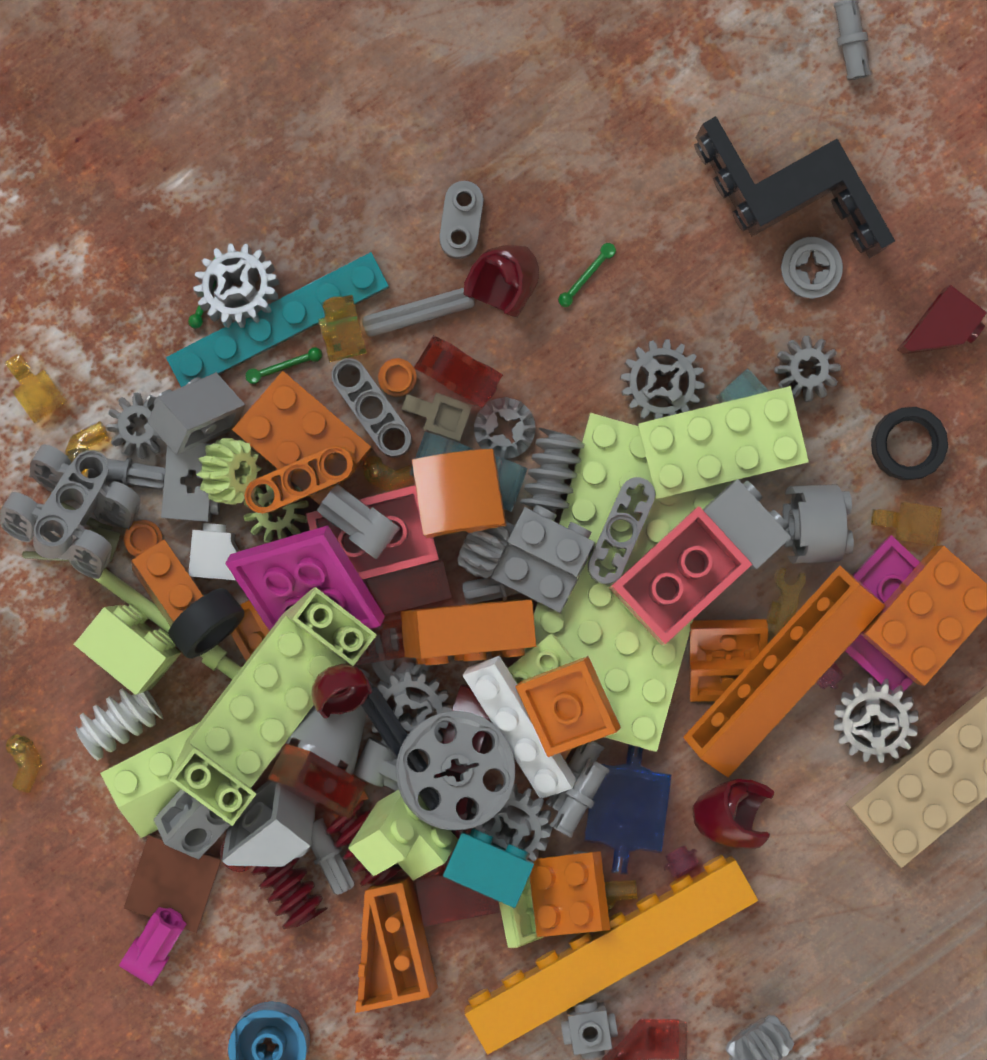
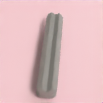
(416, 312)

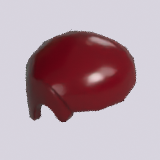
(340, 690)

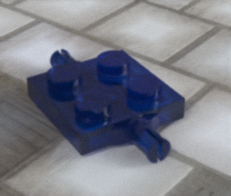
(629, 810)

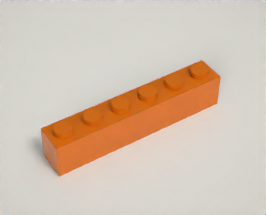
(783, 671)

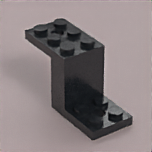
(793, 188)

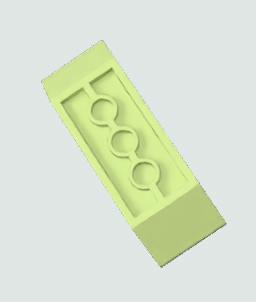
(266, 703)

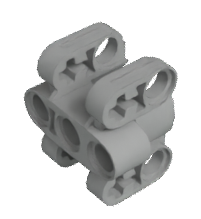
(82, 547)

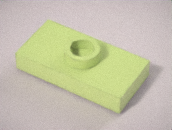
(520, 921)

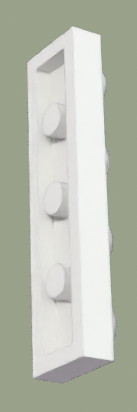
(500, 700)

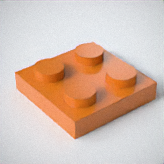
(568, 706)
(569, 894)

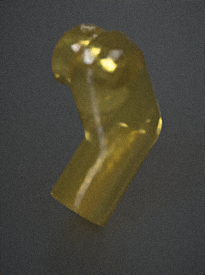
(85, 439)
(27, 759)

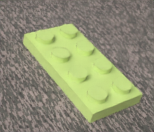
(723, 442)

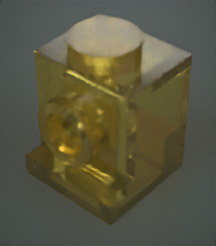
(341, 329)

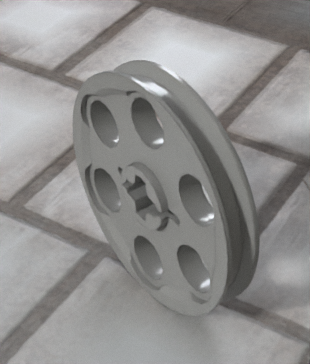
(471, 783)

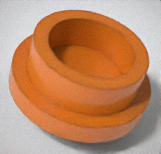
(397, 377)
(141, 537)

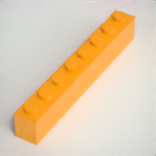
(609, 955)

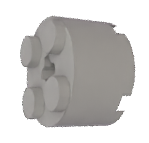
(818, 523)

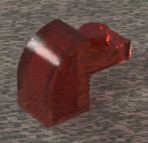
(458, 372)

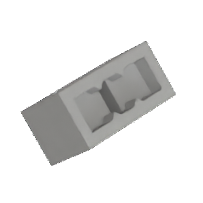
(189, 825)

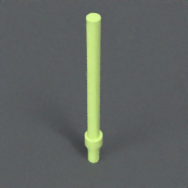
(214, 658)

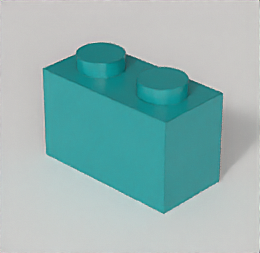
(489, 868)

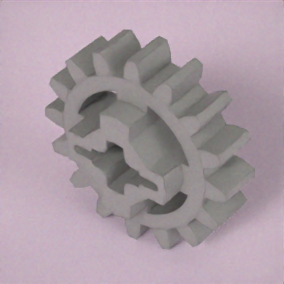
(238, 269)
(650, 367)
(424, 702)
(890, 716)
(525, 816)

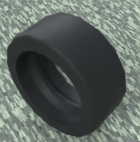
(938, 438)
(206, 623)

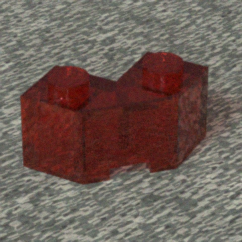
(653, 1041)

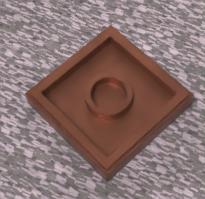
(172, 881)

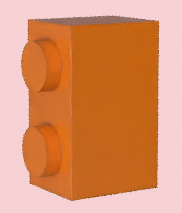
(165, 580)

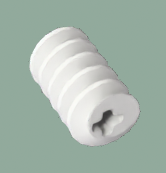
(117, 721)

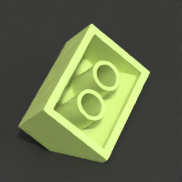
(142, 782)

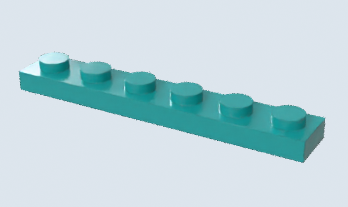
(287, 319)

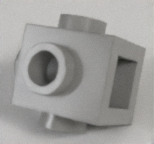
(584, 1015)

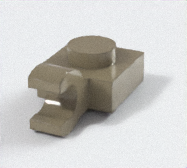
(444, 415)

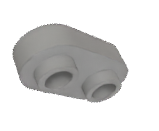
(461, 218)

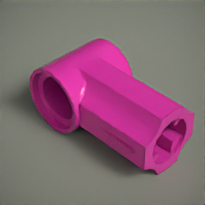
(150, 951)

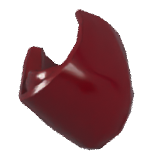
(503, 278)
(728, 813)

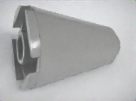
(334, 737)

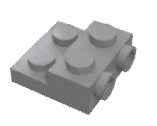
(544, 558)

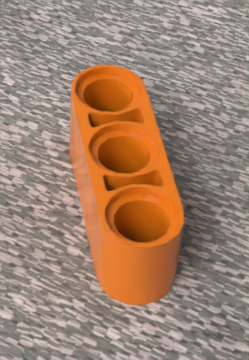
(281, 479)

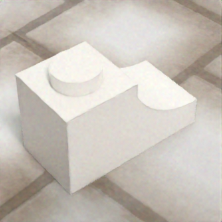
(210, 552)

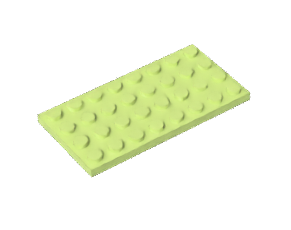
(594, 623)

